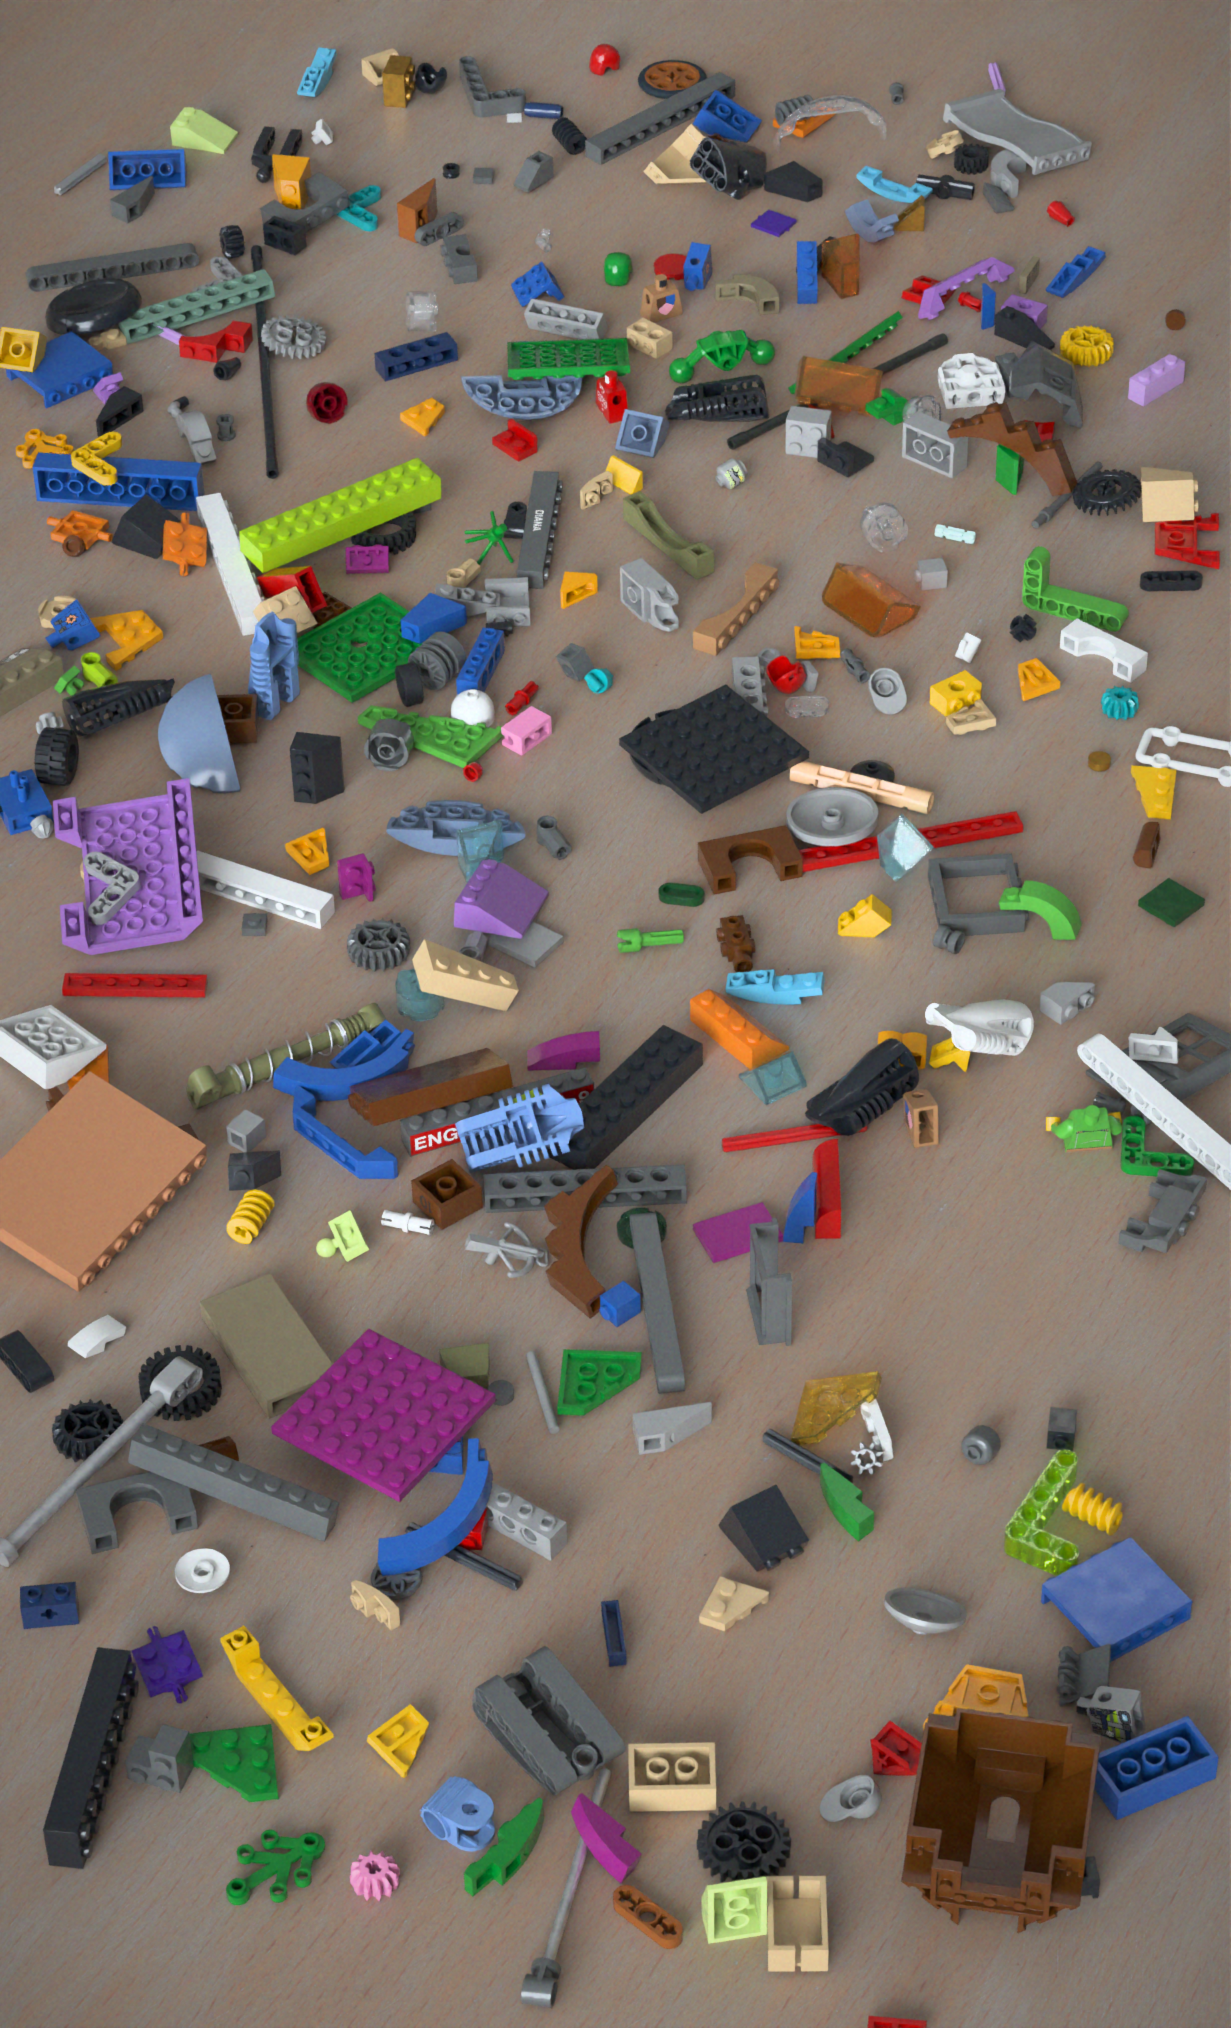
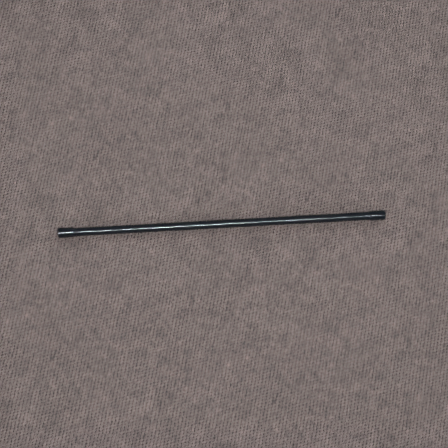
(271, 459)

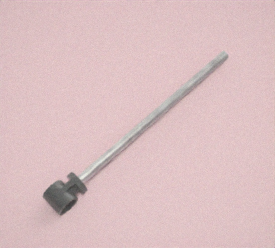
(542, 1984)

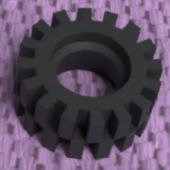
(971, 159)

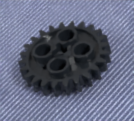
(751, 1850)

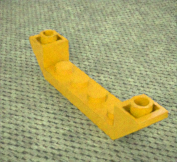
(271, 1694)

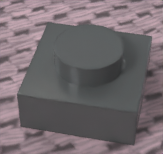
(254, 924)

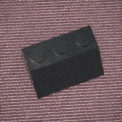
(316, 767)

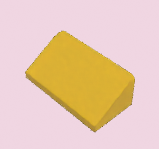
(625, 476)

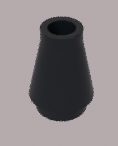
(225, 369)

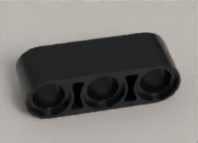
(25, 1362)

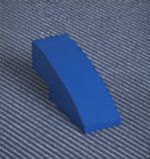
(367, 1046)
(801, 1210)

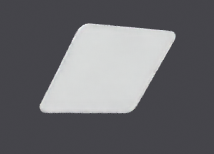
(514, 117)

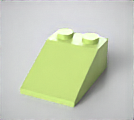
(201, 132)
(735, 1909)

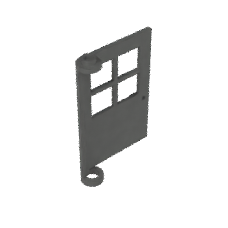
(1176, 1080)

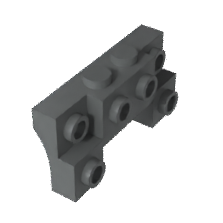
(1171, 1215)

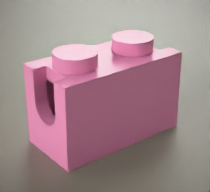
(526, 730)

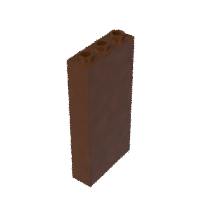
(430, 1087)

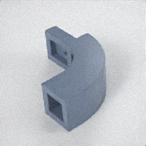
(868, 224)

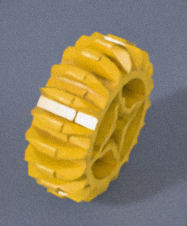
(1086, 345)

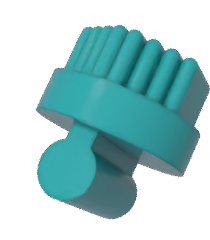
(599, 680)

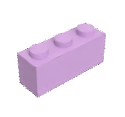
(1156, 380)

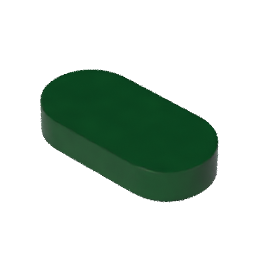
(681, 894)

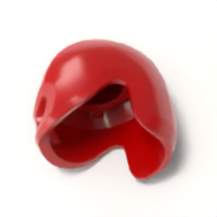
(602, 57)
(785, 675)

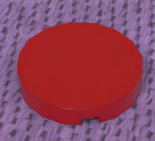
(670, 265)

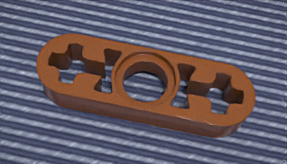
(650, 1928)

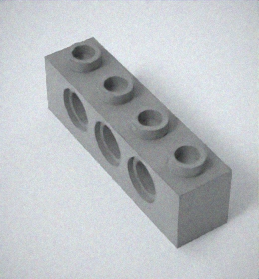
(565, 320)
(748, 681)
(525, 1522)

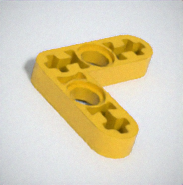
(87, 457)

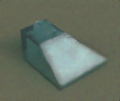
(479, 844)
(901, 847)

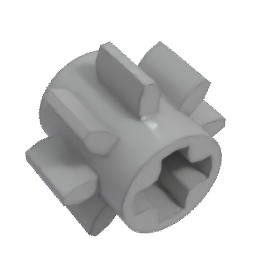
(49, 720)
(859, 1460)

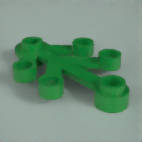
(277, 1864)

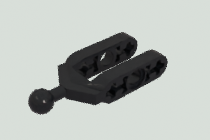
(263, 146)

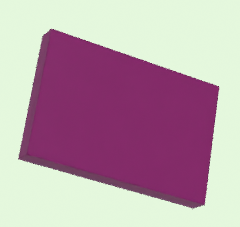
(730, 1232)

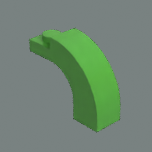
(1048, 903)

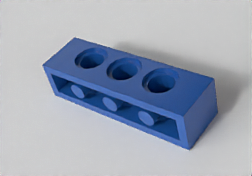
(481, 661)

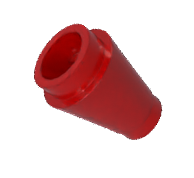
(1060, 213)

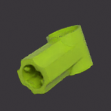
(96, 671)

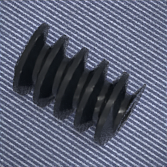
(569, 136)

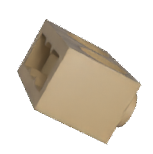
(649, 338)

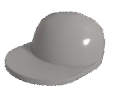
(887, 691)
(853, 1798)

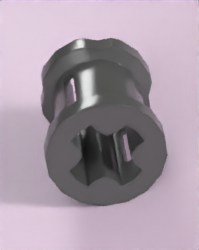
(225, 425)

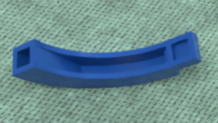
(335, 1083)
(445, 1532)

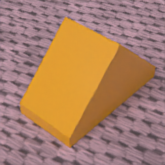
(577, 587)

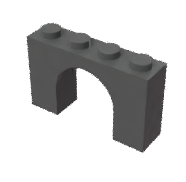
(329, 199)
(102, 1501)

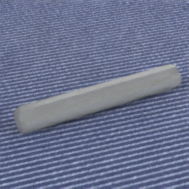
(80, 174)

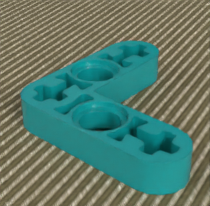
(357, 214)

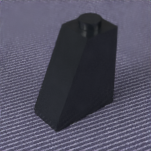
(793, 182)
(253, 1169)

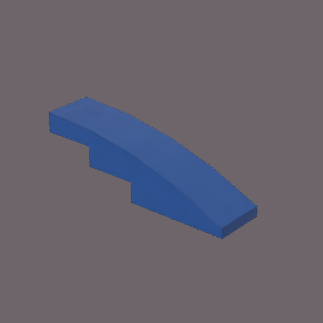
(1076, 272)

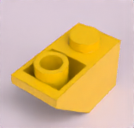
(865, 919)

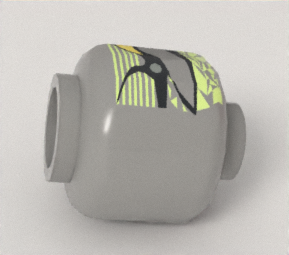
(731, 473)

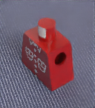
(611, 397)

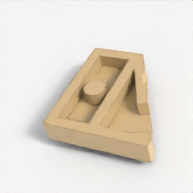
(971, 719)
(730, 1603)

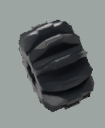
(232, 241)

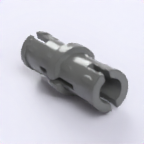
(854, 665)

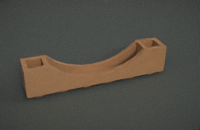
(716, 632)

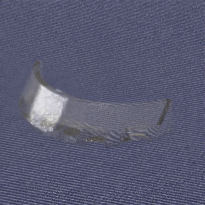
(830, 105)

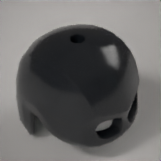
(428, 79)

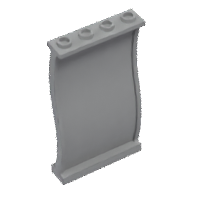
(999, 122)

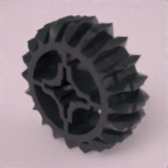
(87, 1423)

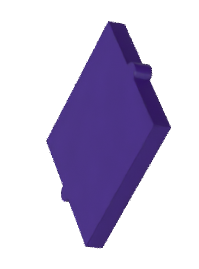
(773, 223)

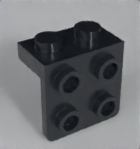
(842, 458)

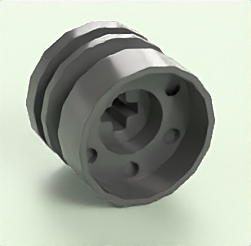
(438, 660)

